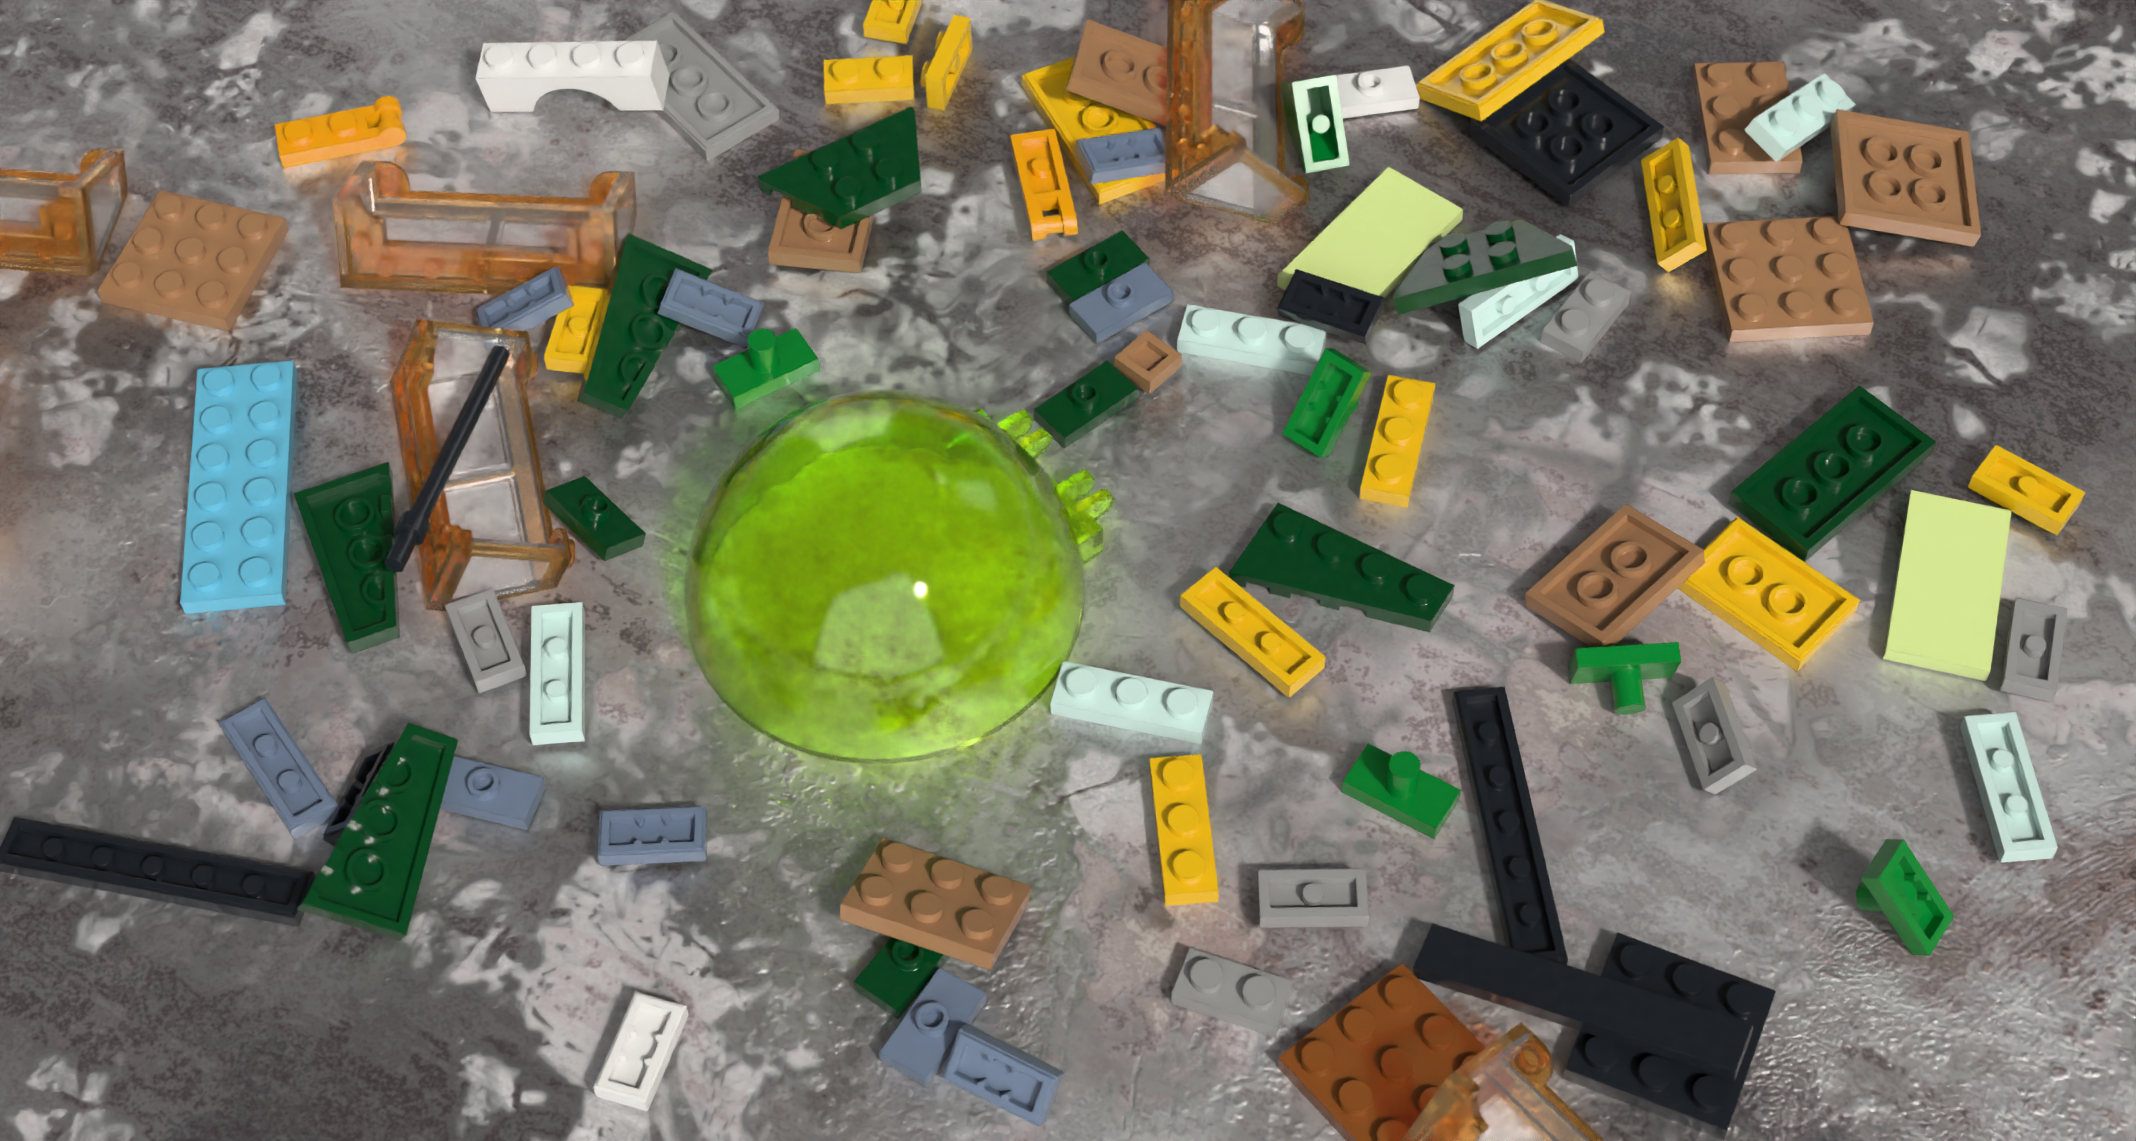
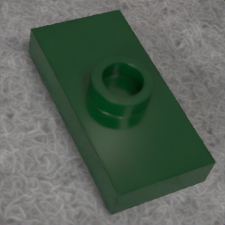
(1095, 267)
(1085, 404)
(594, 518)
(898, 975)

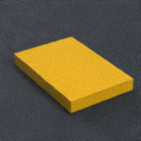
(1769, 594)

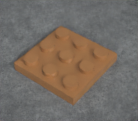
(1904, 178)
(193, 260)
(1787, 279)

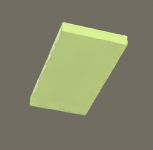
(1378, 236)
(1948, 585)

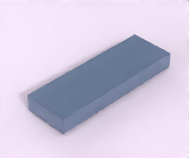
(279, 768)

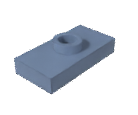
(1122, 155)
(528, 303)
(1120, 303)
(710, 308)
(492, 793)
(653, 835)
(931, 1026)
(1002, 1075)

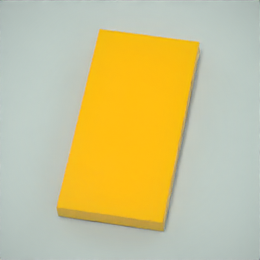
(1509, 59)
(1083, 118)

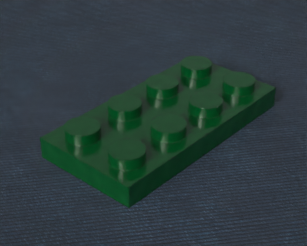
(1831, 473)

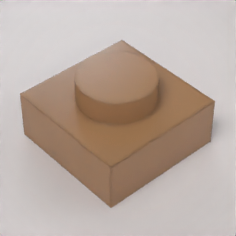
(1148, 361)

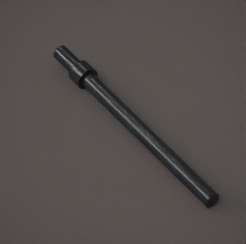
(415, 523)

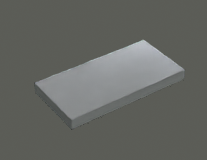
(705, 93)

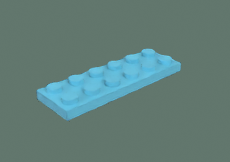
(240, 488)

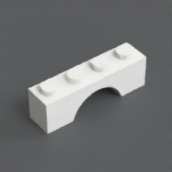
(622, 72)

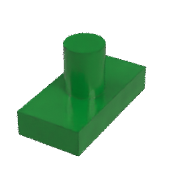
(766, 366)
(1327, 402)
(1625, 669)
(1401, 789)
(1906, 895)

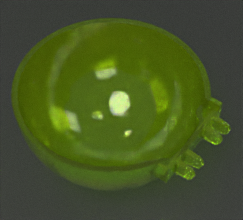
(889, 576)

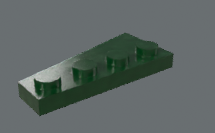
(629, 327)
(351, 536)
(1322, 563)
(384, 847)

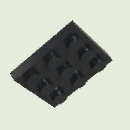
(1568, 132)
(1657, 1083)

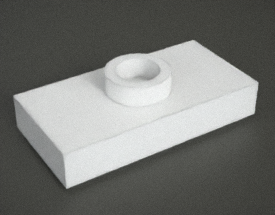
(1377, 91)
(641, 1051)

